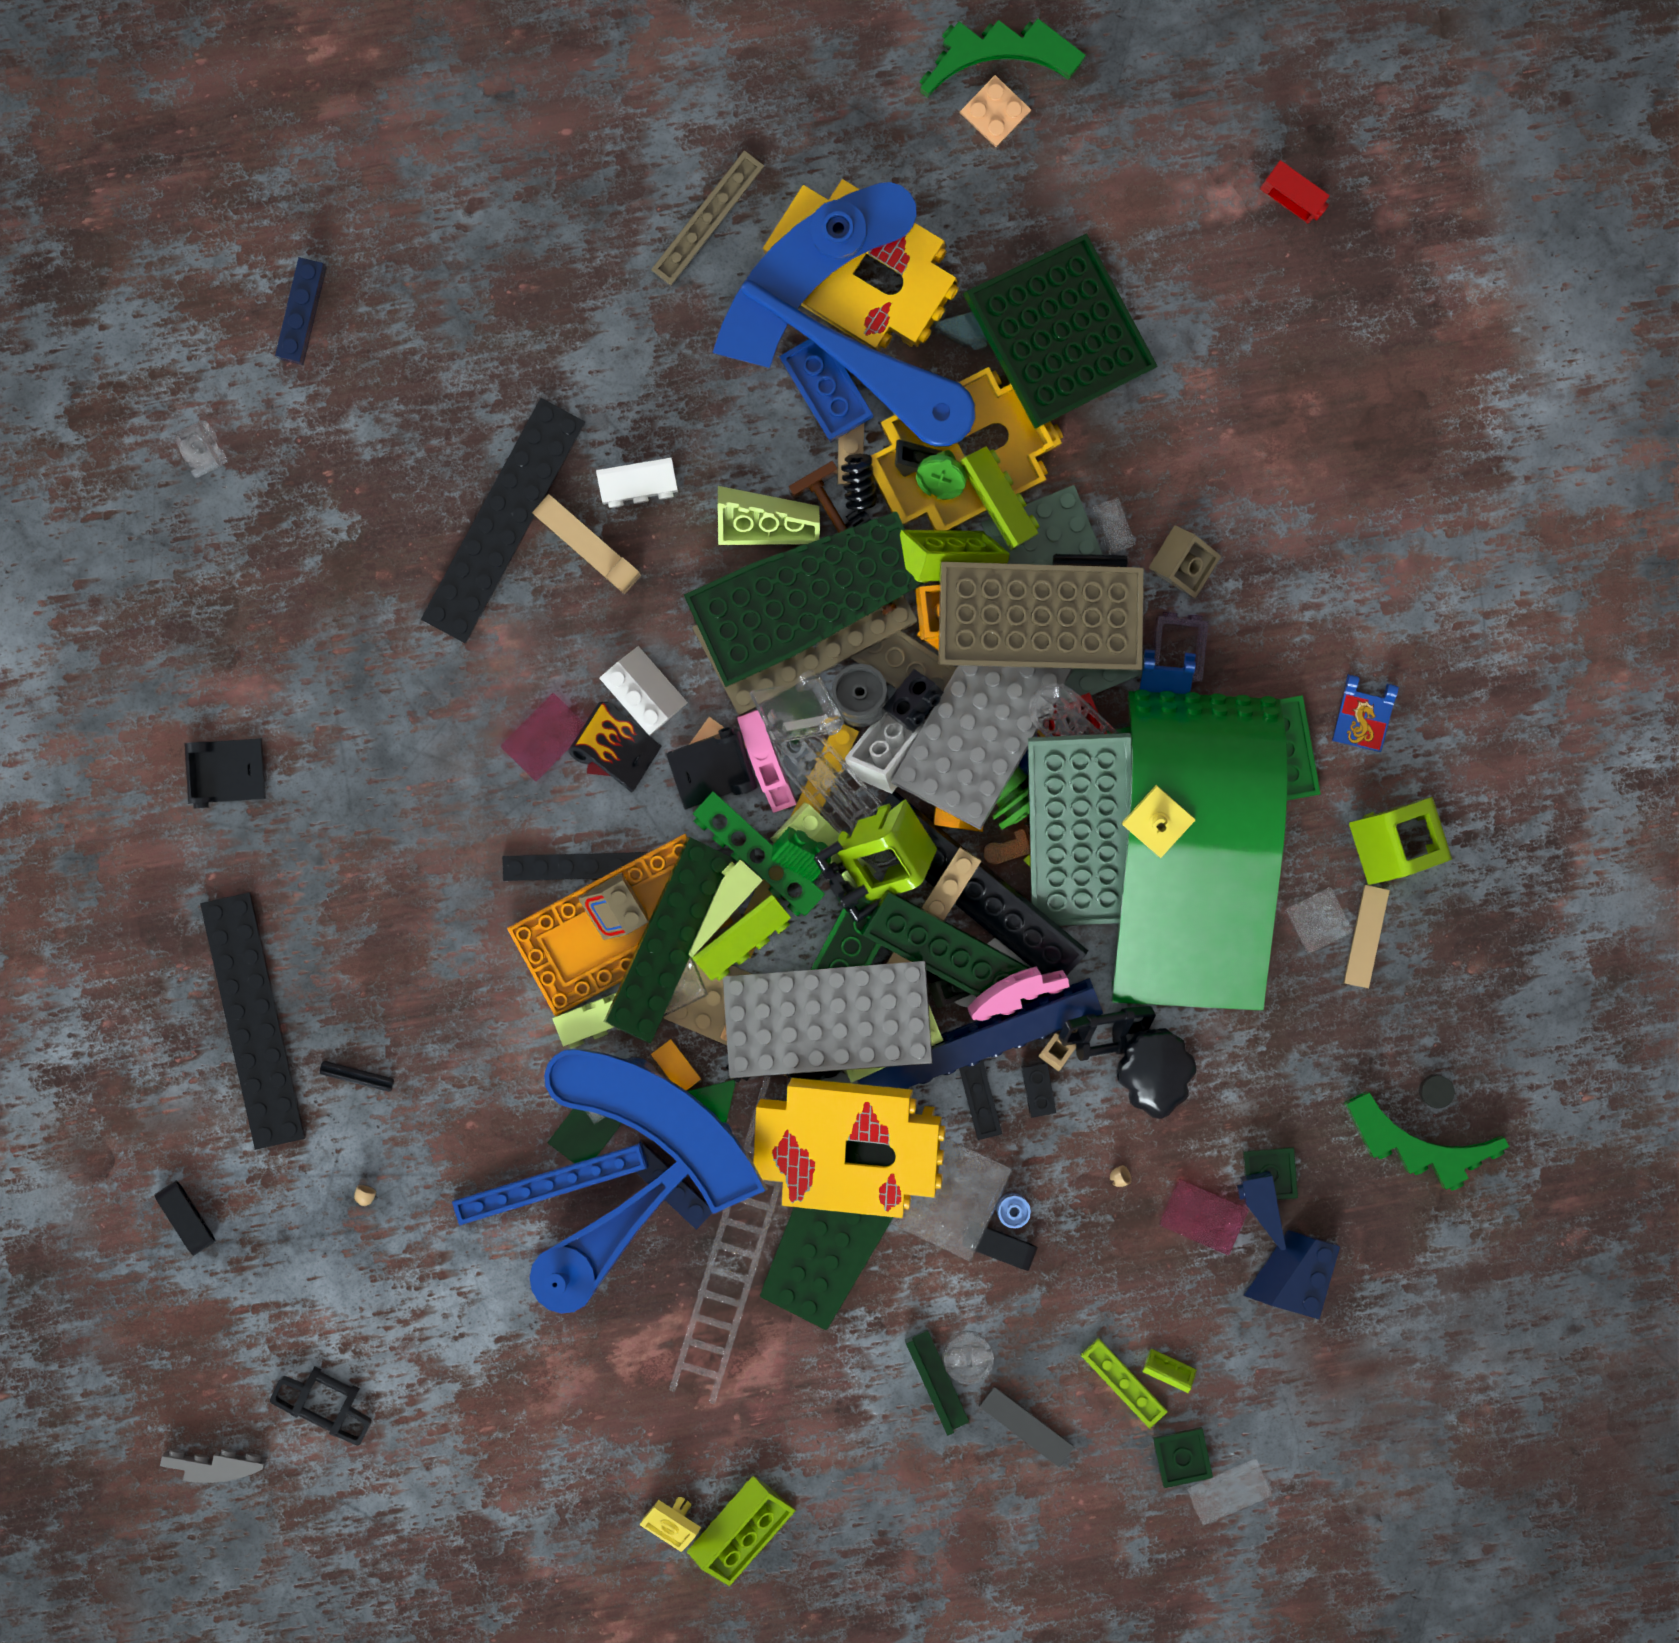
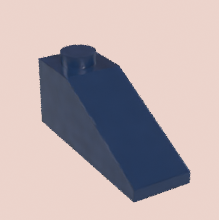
(1261, 1199)

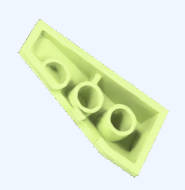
(819, 830)
(730, 894)

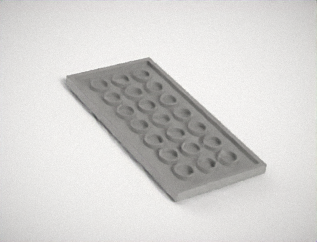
(974, 739)
(827, 1019)

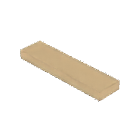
(1366, 936)

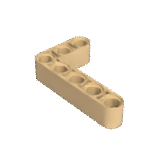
(587, 544)

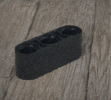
(185, 1218)
(1007, 1249)

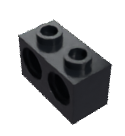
(911, 699)
(1038, 1089)

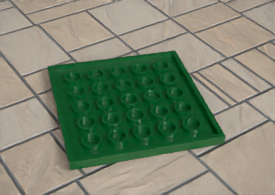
(1060, 330)

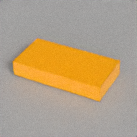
(675, 1065)

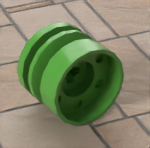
(1013, 800)

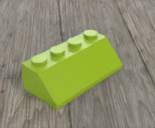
(999, 498)
(928, 548)
(742, 937)
(740, 1531)

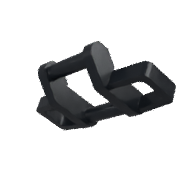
(1123, 1025)
(299, 1410)

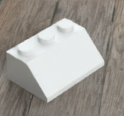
(637, 482)
(643, 690)

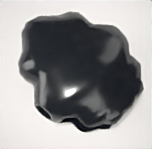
(1156, 1071)

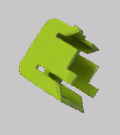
(900, 833)
(1381, 846)

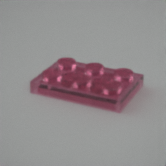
(543, 737)
(1204, 1217)

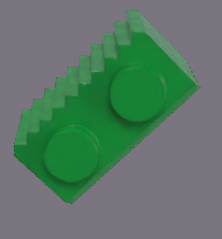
(797, 853)

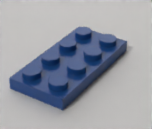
(826, 389)

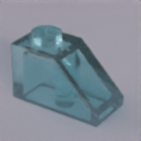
(962, 330)

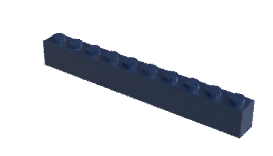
(993, 1036)

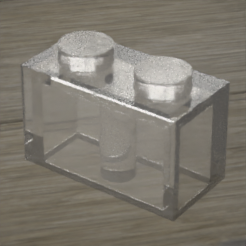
(1113, 526)

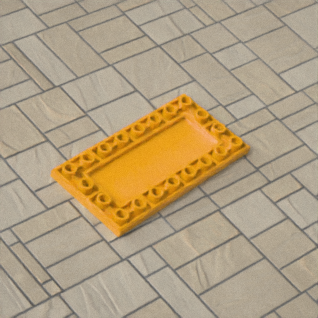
(565, 946)

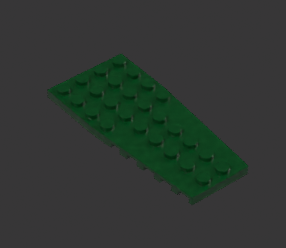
(800, 597)
(826, 1251)

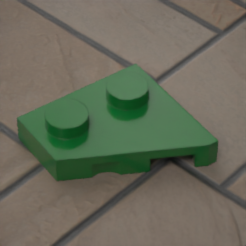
(716, 1098)

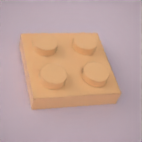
(995, 111)

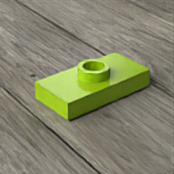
(1169, 1370)

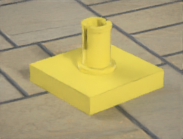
(1158, 821)
(671, 1523)

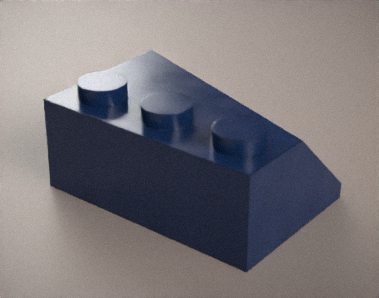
(1296, 1276)

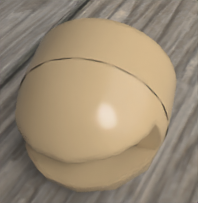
(1120, 1176)
(364, 1195)

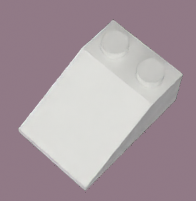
(881, 752)

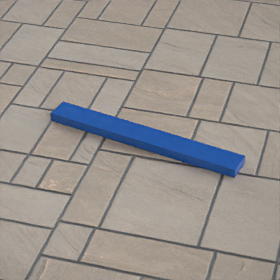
(550, 1184)

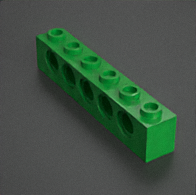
(715, 805)

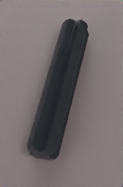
(1090, 560)
(356, 1076)

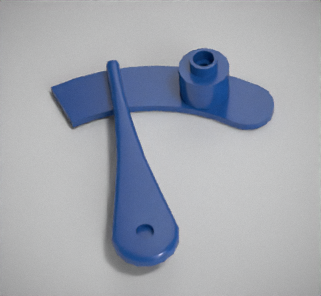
(770, 297)
(673, 1119)

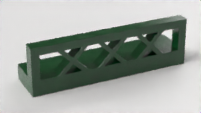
(937, 1381)

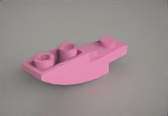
(766, 762)
(1006, 994)

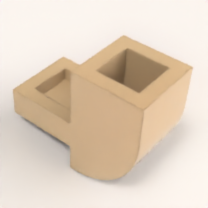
(1055, 1053)

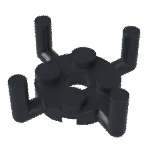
(842, 889)

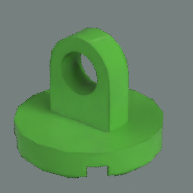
(941, 475)

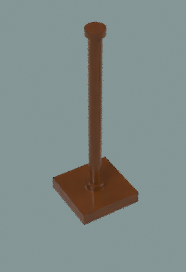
(815, 482)

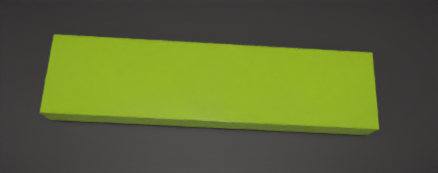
(1124, 1383)

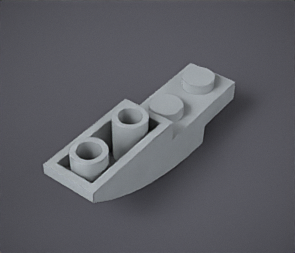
(223, 1468)

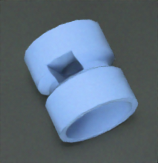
(1013, 1210)

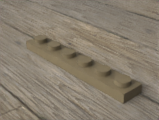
(707, 218)

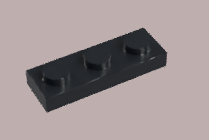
(980, 1101)

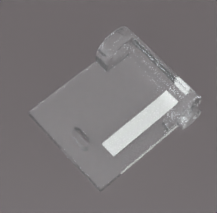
(798, 709)

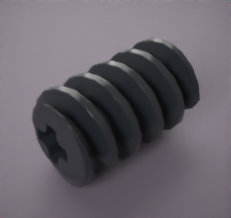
(859, 482)

